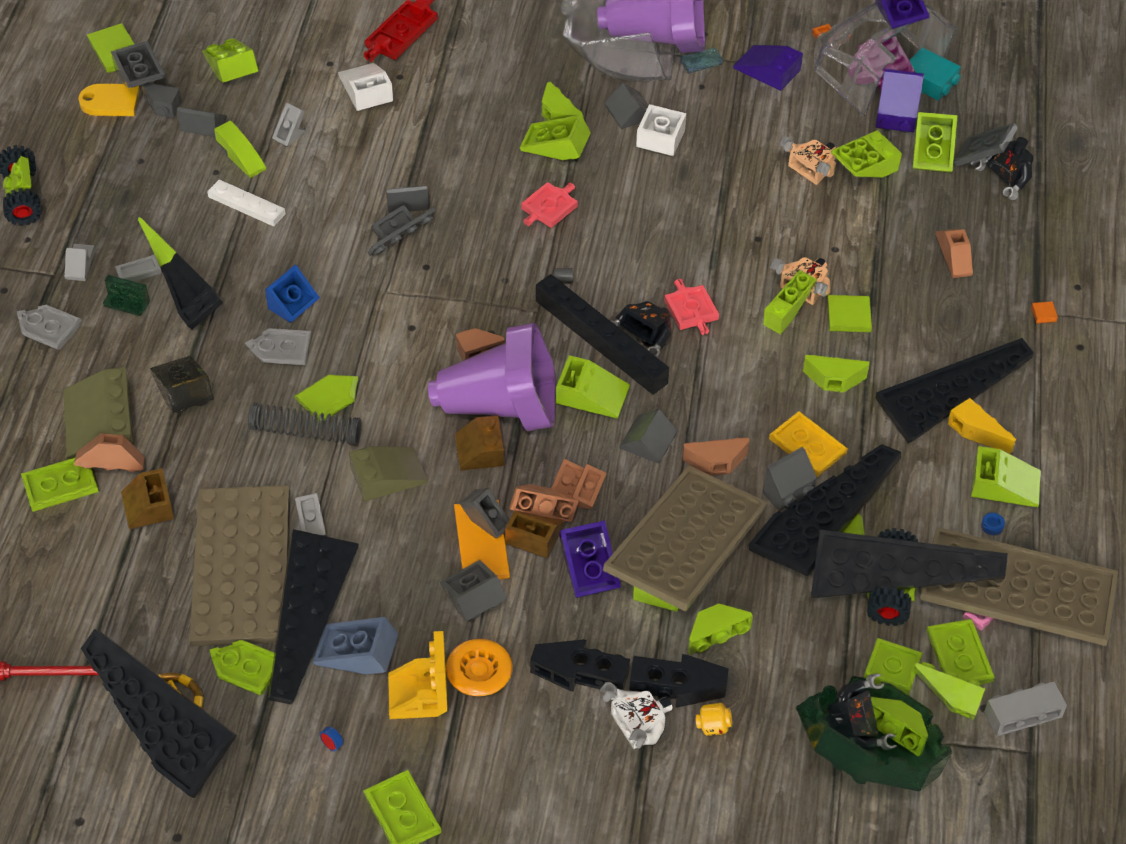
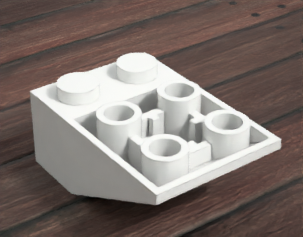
(367, 86)

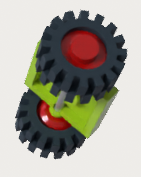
(16, 168)
(891, 604)

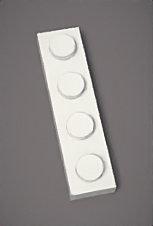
(246, 202)

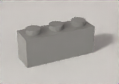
(1025, 708)

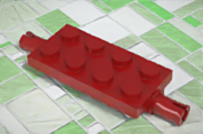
(400, 29)

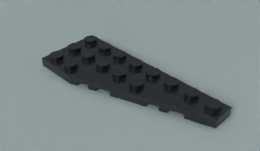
(794, 534)
(170, 727)

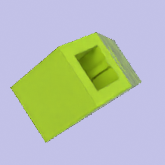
(788, 302)
(955, 693)

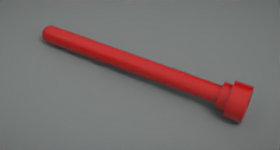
(7, 670)

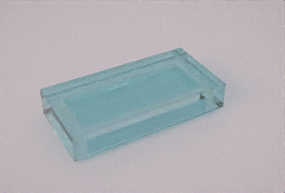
(701, 60)

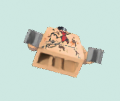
(810, 159)
(815, 269)

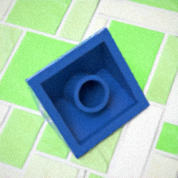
(290, 294)

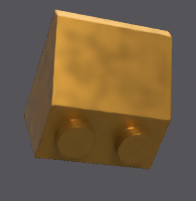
(480, 444)

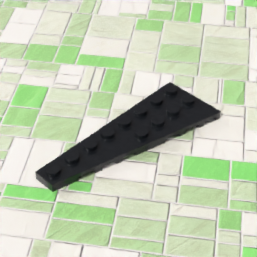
(928, 399)
(863, 563)
(311, 586)

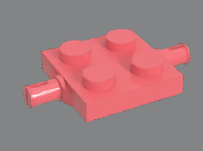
(549, 204)
(691, 307)

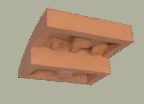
(579, 482)

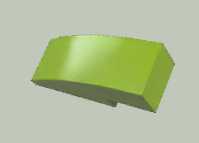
(239, 149)

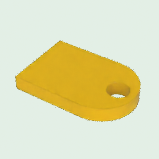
(109, 100)

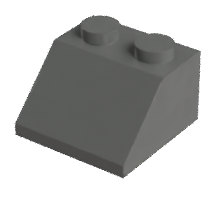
(789, 479)
(474, 590)

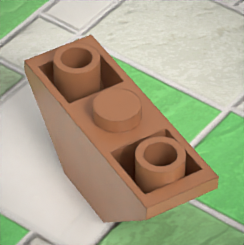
(956, 251)
(110, 453)
(716, 456)
(543, 502)

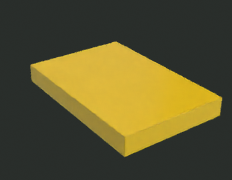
(819, 445)

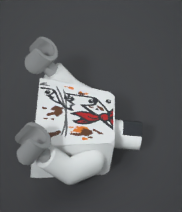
(637, 714)

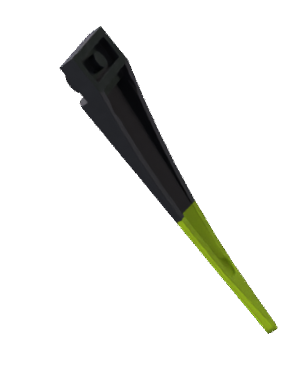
(190, 292)

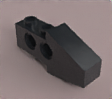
(559, 665)
(699, 678)

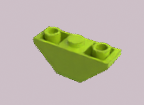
(556, 105)
(835, 373)
(717, 626)
(902, 721)

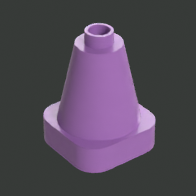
(666, 20)
(502, 381)

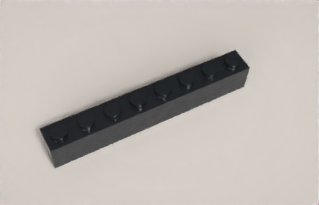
(602, 334)

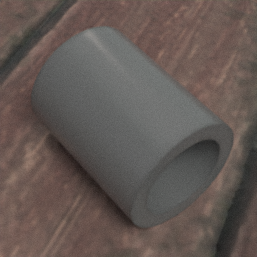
(564, 274)

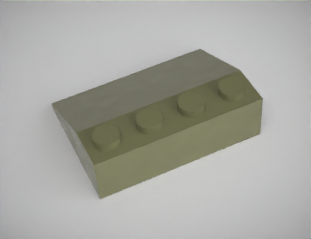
(97, 407)

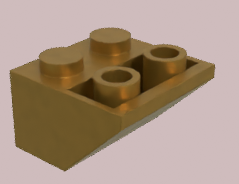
(147, 499)
(532, 532)

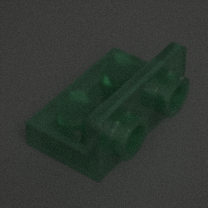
(126, 295)

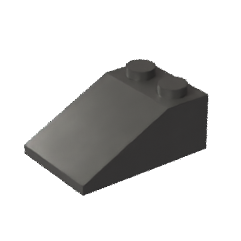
(137, 64)

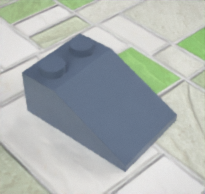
(357, 646)

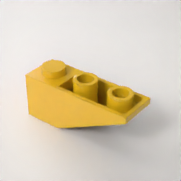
(977, 425)

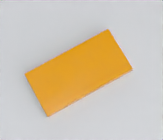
(479, 545)

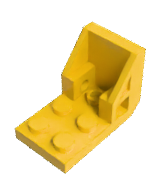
(420, 685)

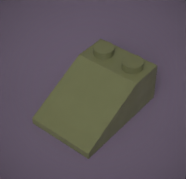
(386, 470)

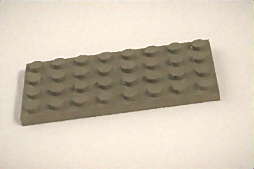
(685, 538)
(239, 564)
(1036, 592)

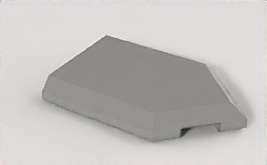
(48, 325)
(282, 346)

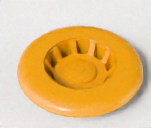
(479, 675)

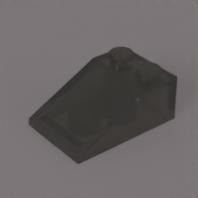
(182, 384)

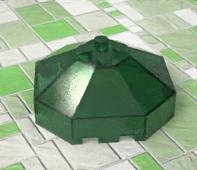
(889, 767)

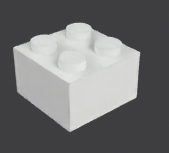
(661, 130)

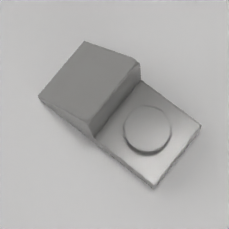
(288, 125)
(78, 261)

